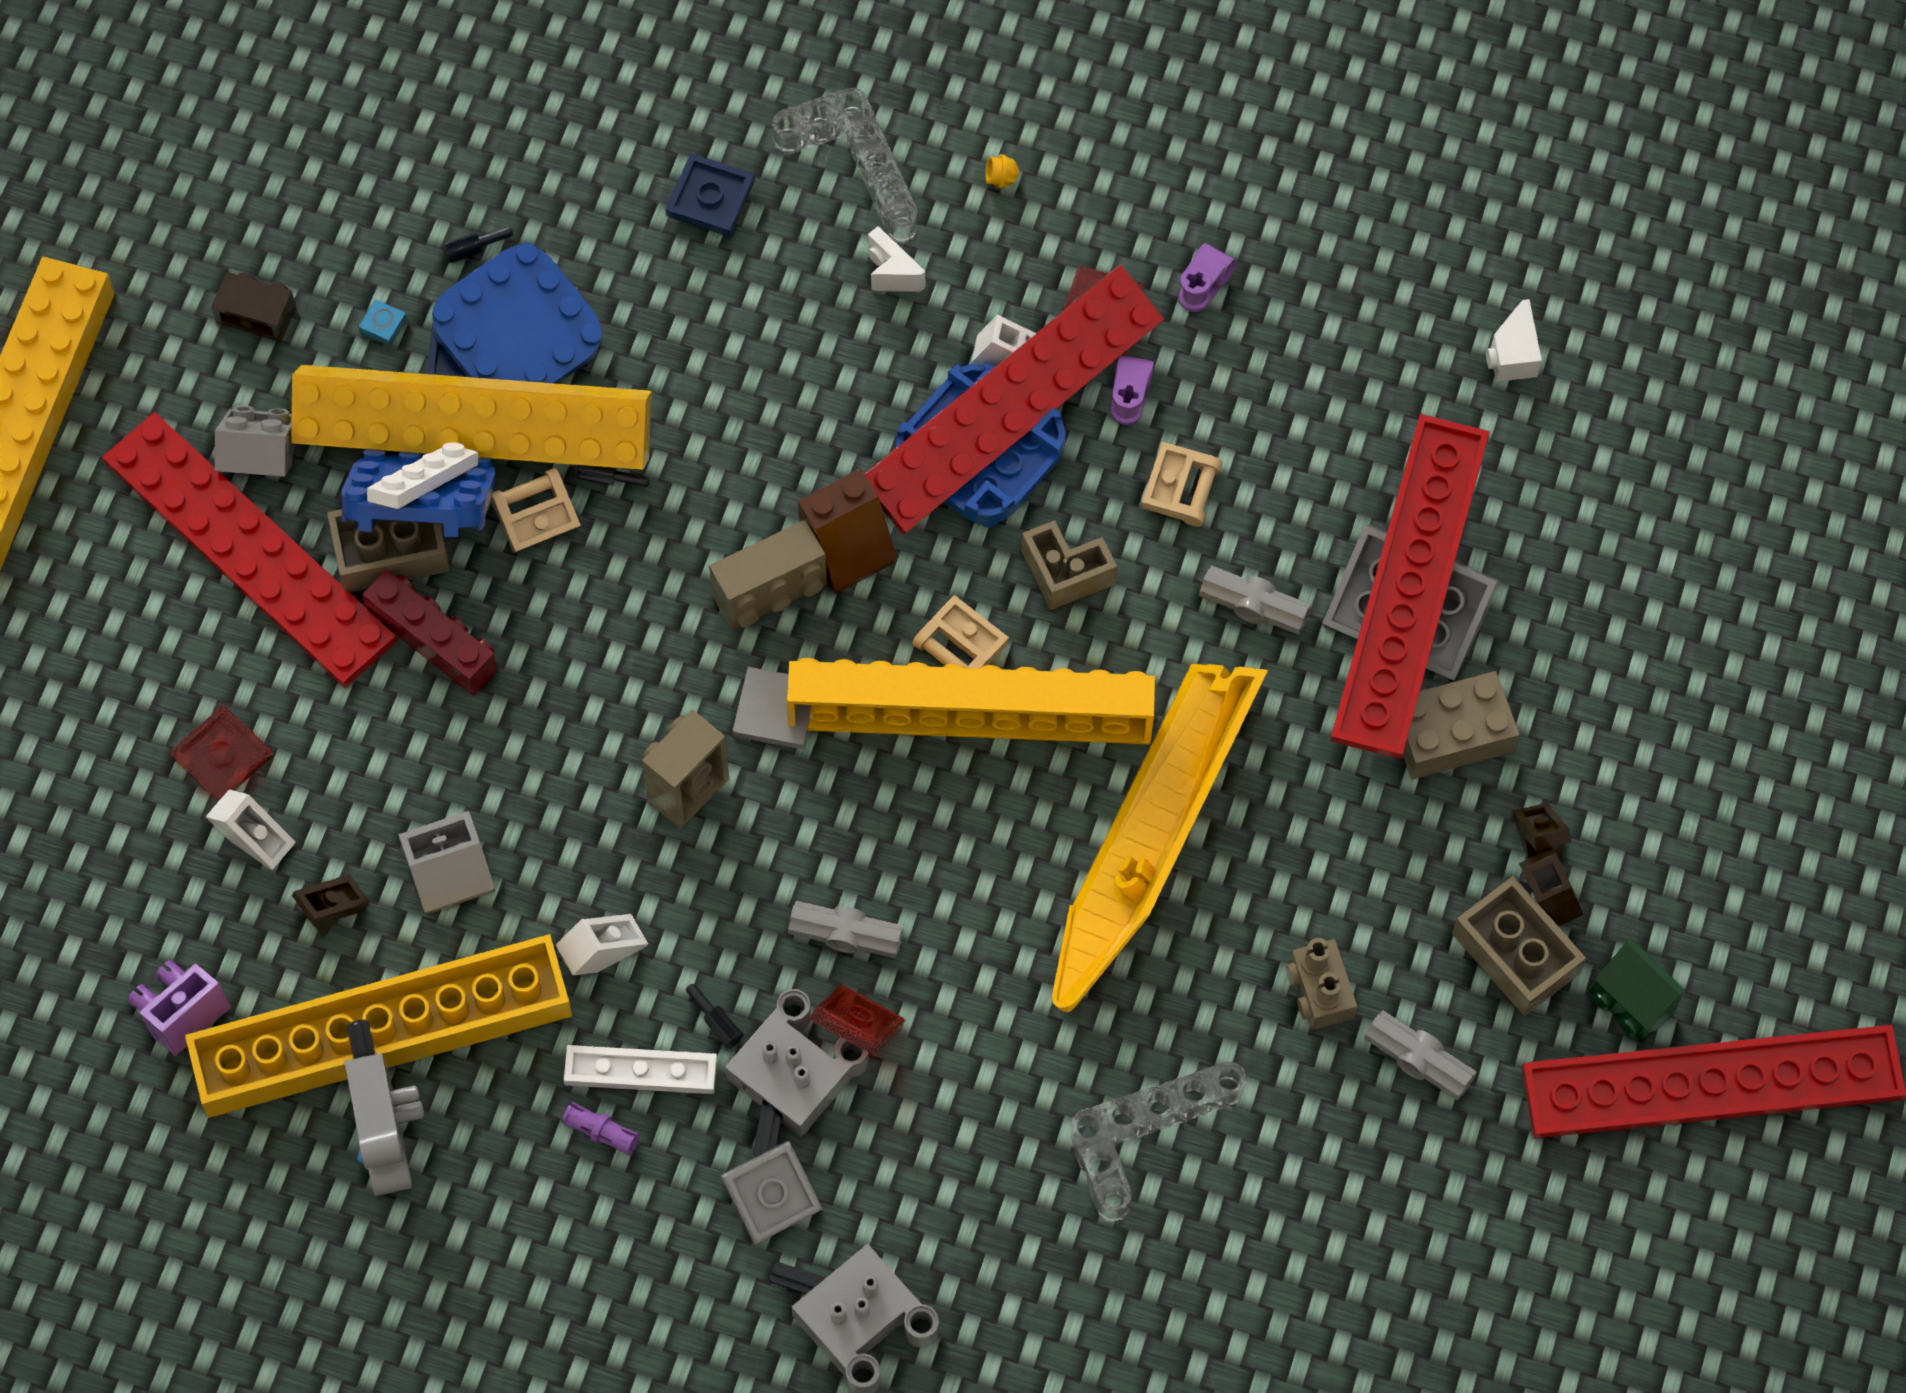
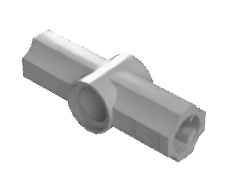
(1255, 600)
(845, 929)
(1420, 1055)

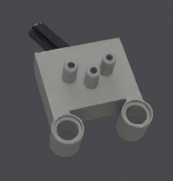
(789, 1072)
(378, 1114)
(855, 1312)

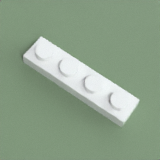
(422, 476)
(640, 1069)

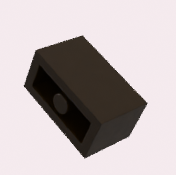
(254, 306)

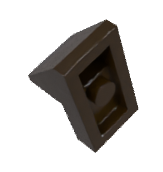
(1541, 829)
(331, 901)

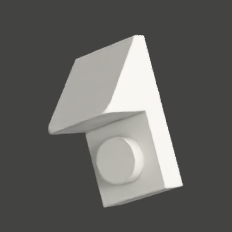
(896, 268)

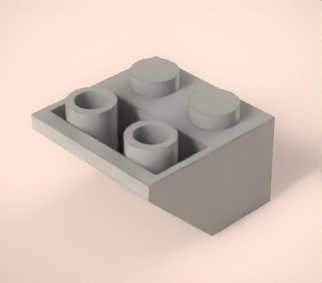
(254, 442)
(447, 862)

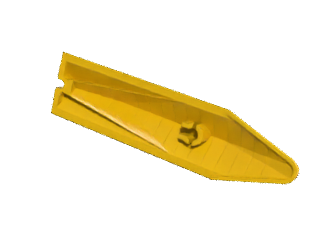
(1152, 823)

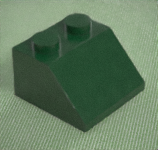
(1636, 991)

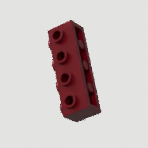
(431, 632)

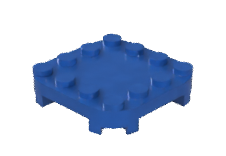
(517, 320)
(1014, 474)
(454, 503)

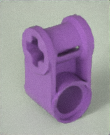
(1204, 277)
(1130, 388)

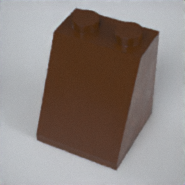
(849, 529)

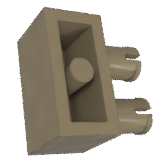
(1321, 984)

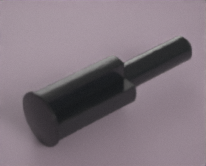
(472, 244)
(608, 475)
(716, 1018)

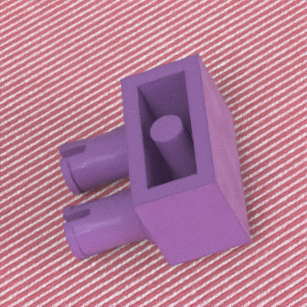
(185, 1007)

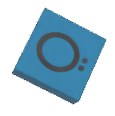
(382, 322)

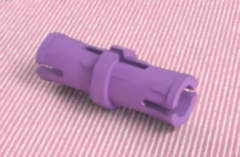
(601, 1128)

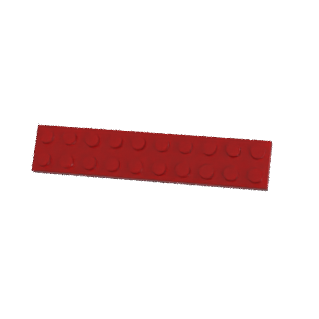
(1012, 399)
(250, 550)
(1410, 587)
(1713, 1081)

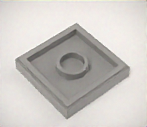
(764, 712)
(771, 1192)

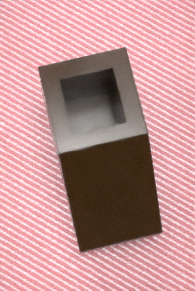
(1551, 887)

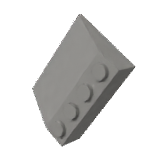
(1461, 615)

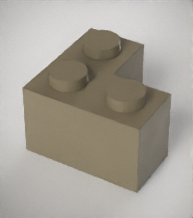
(1065, 572)

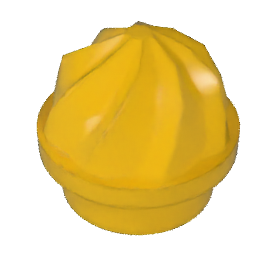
(1001, 171)

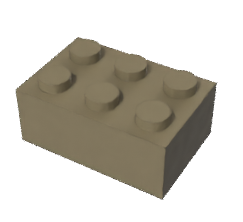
(394, 545)
(768, 575)
(1459, 726)
(685, 768)
(1518, 946)

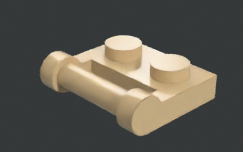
(1170, 479)
(538, 521)
(965, 630)

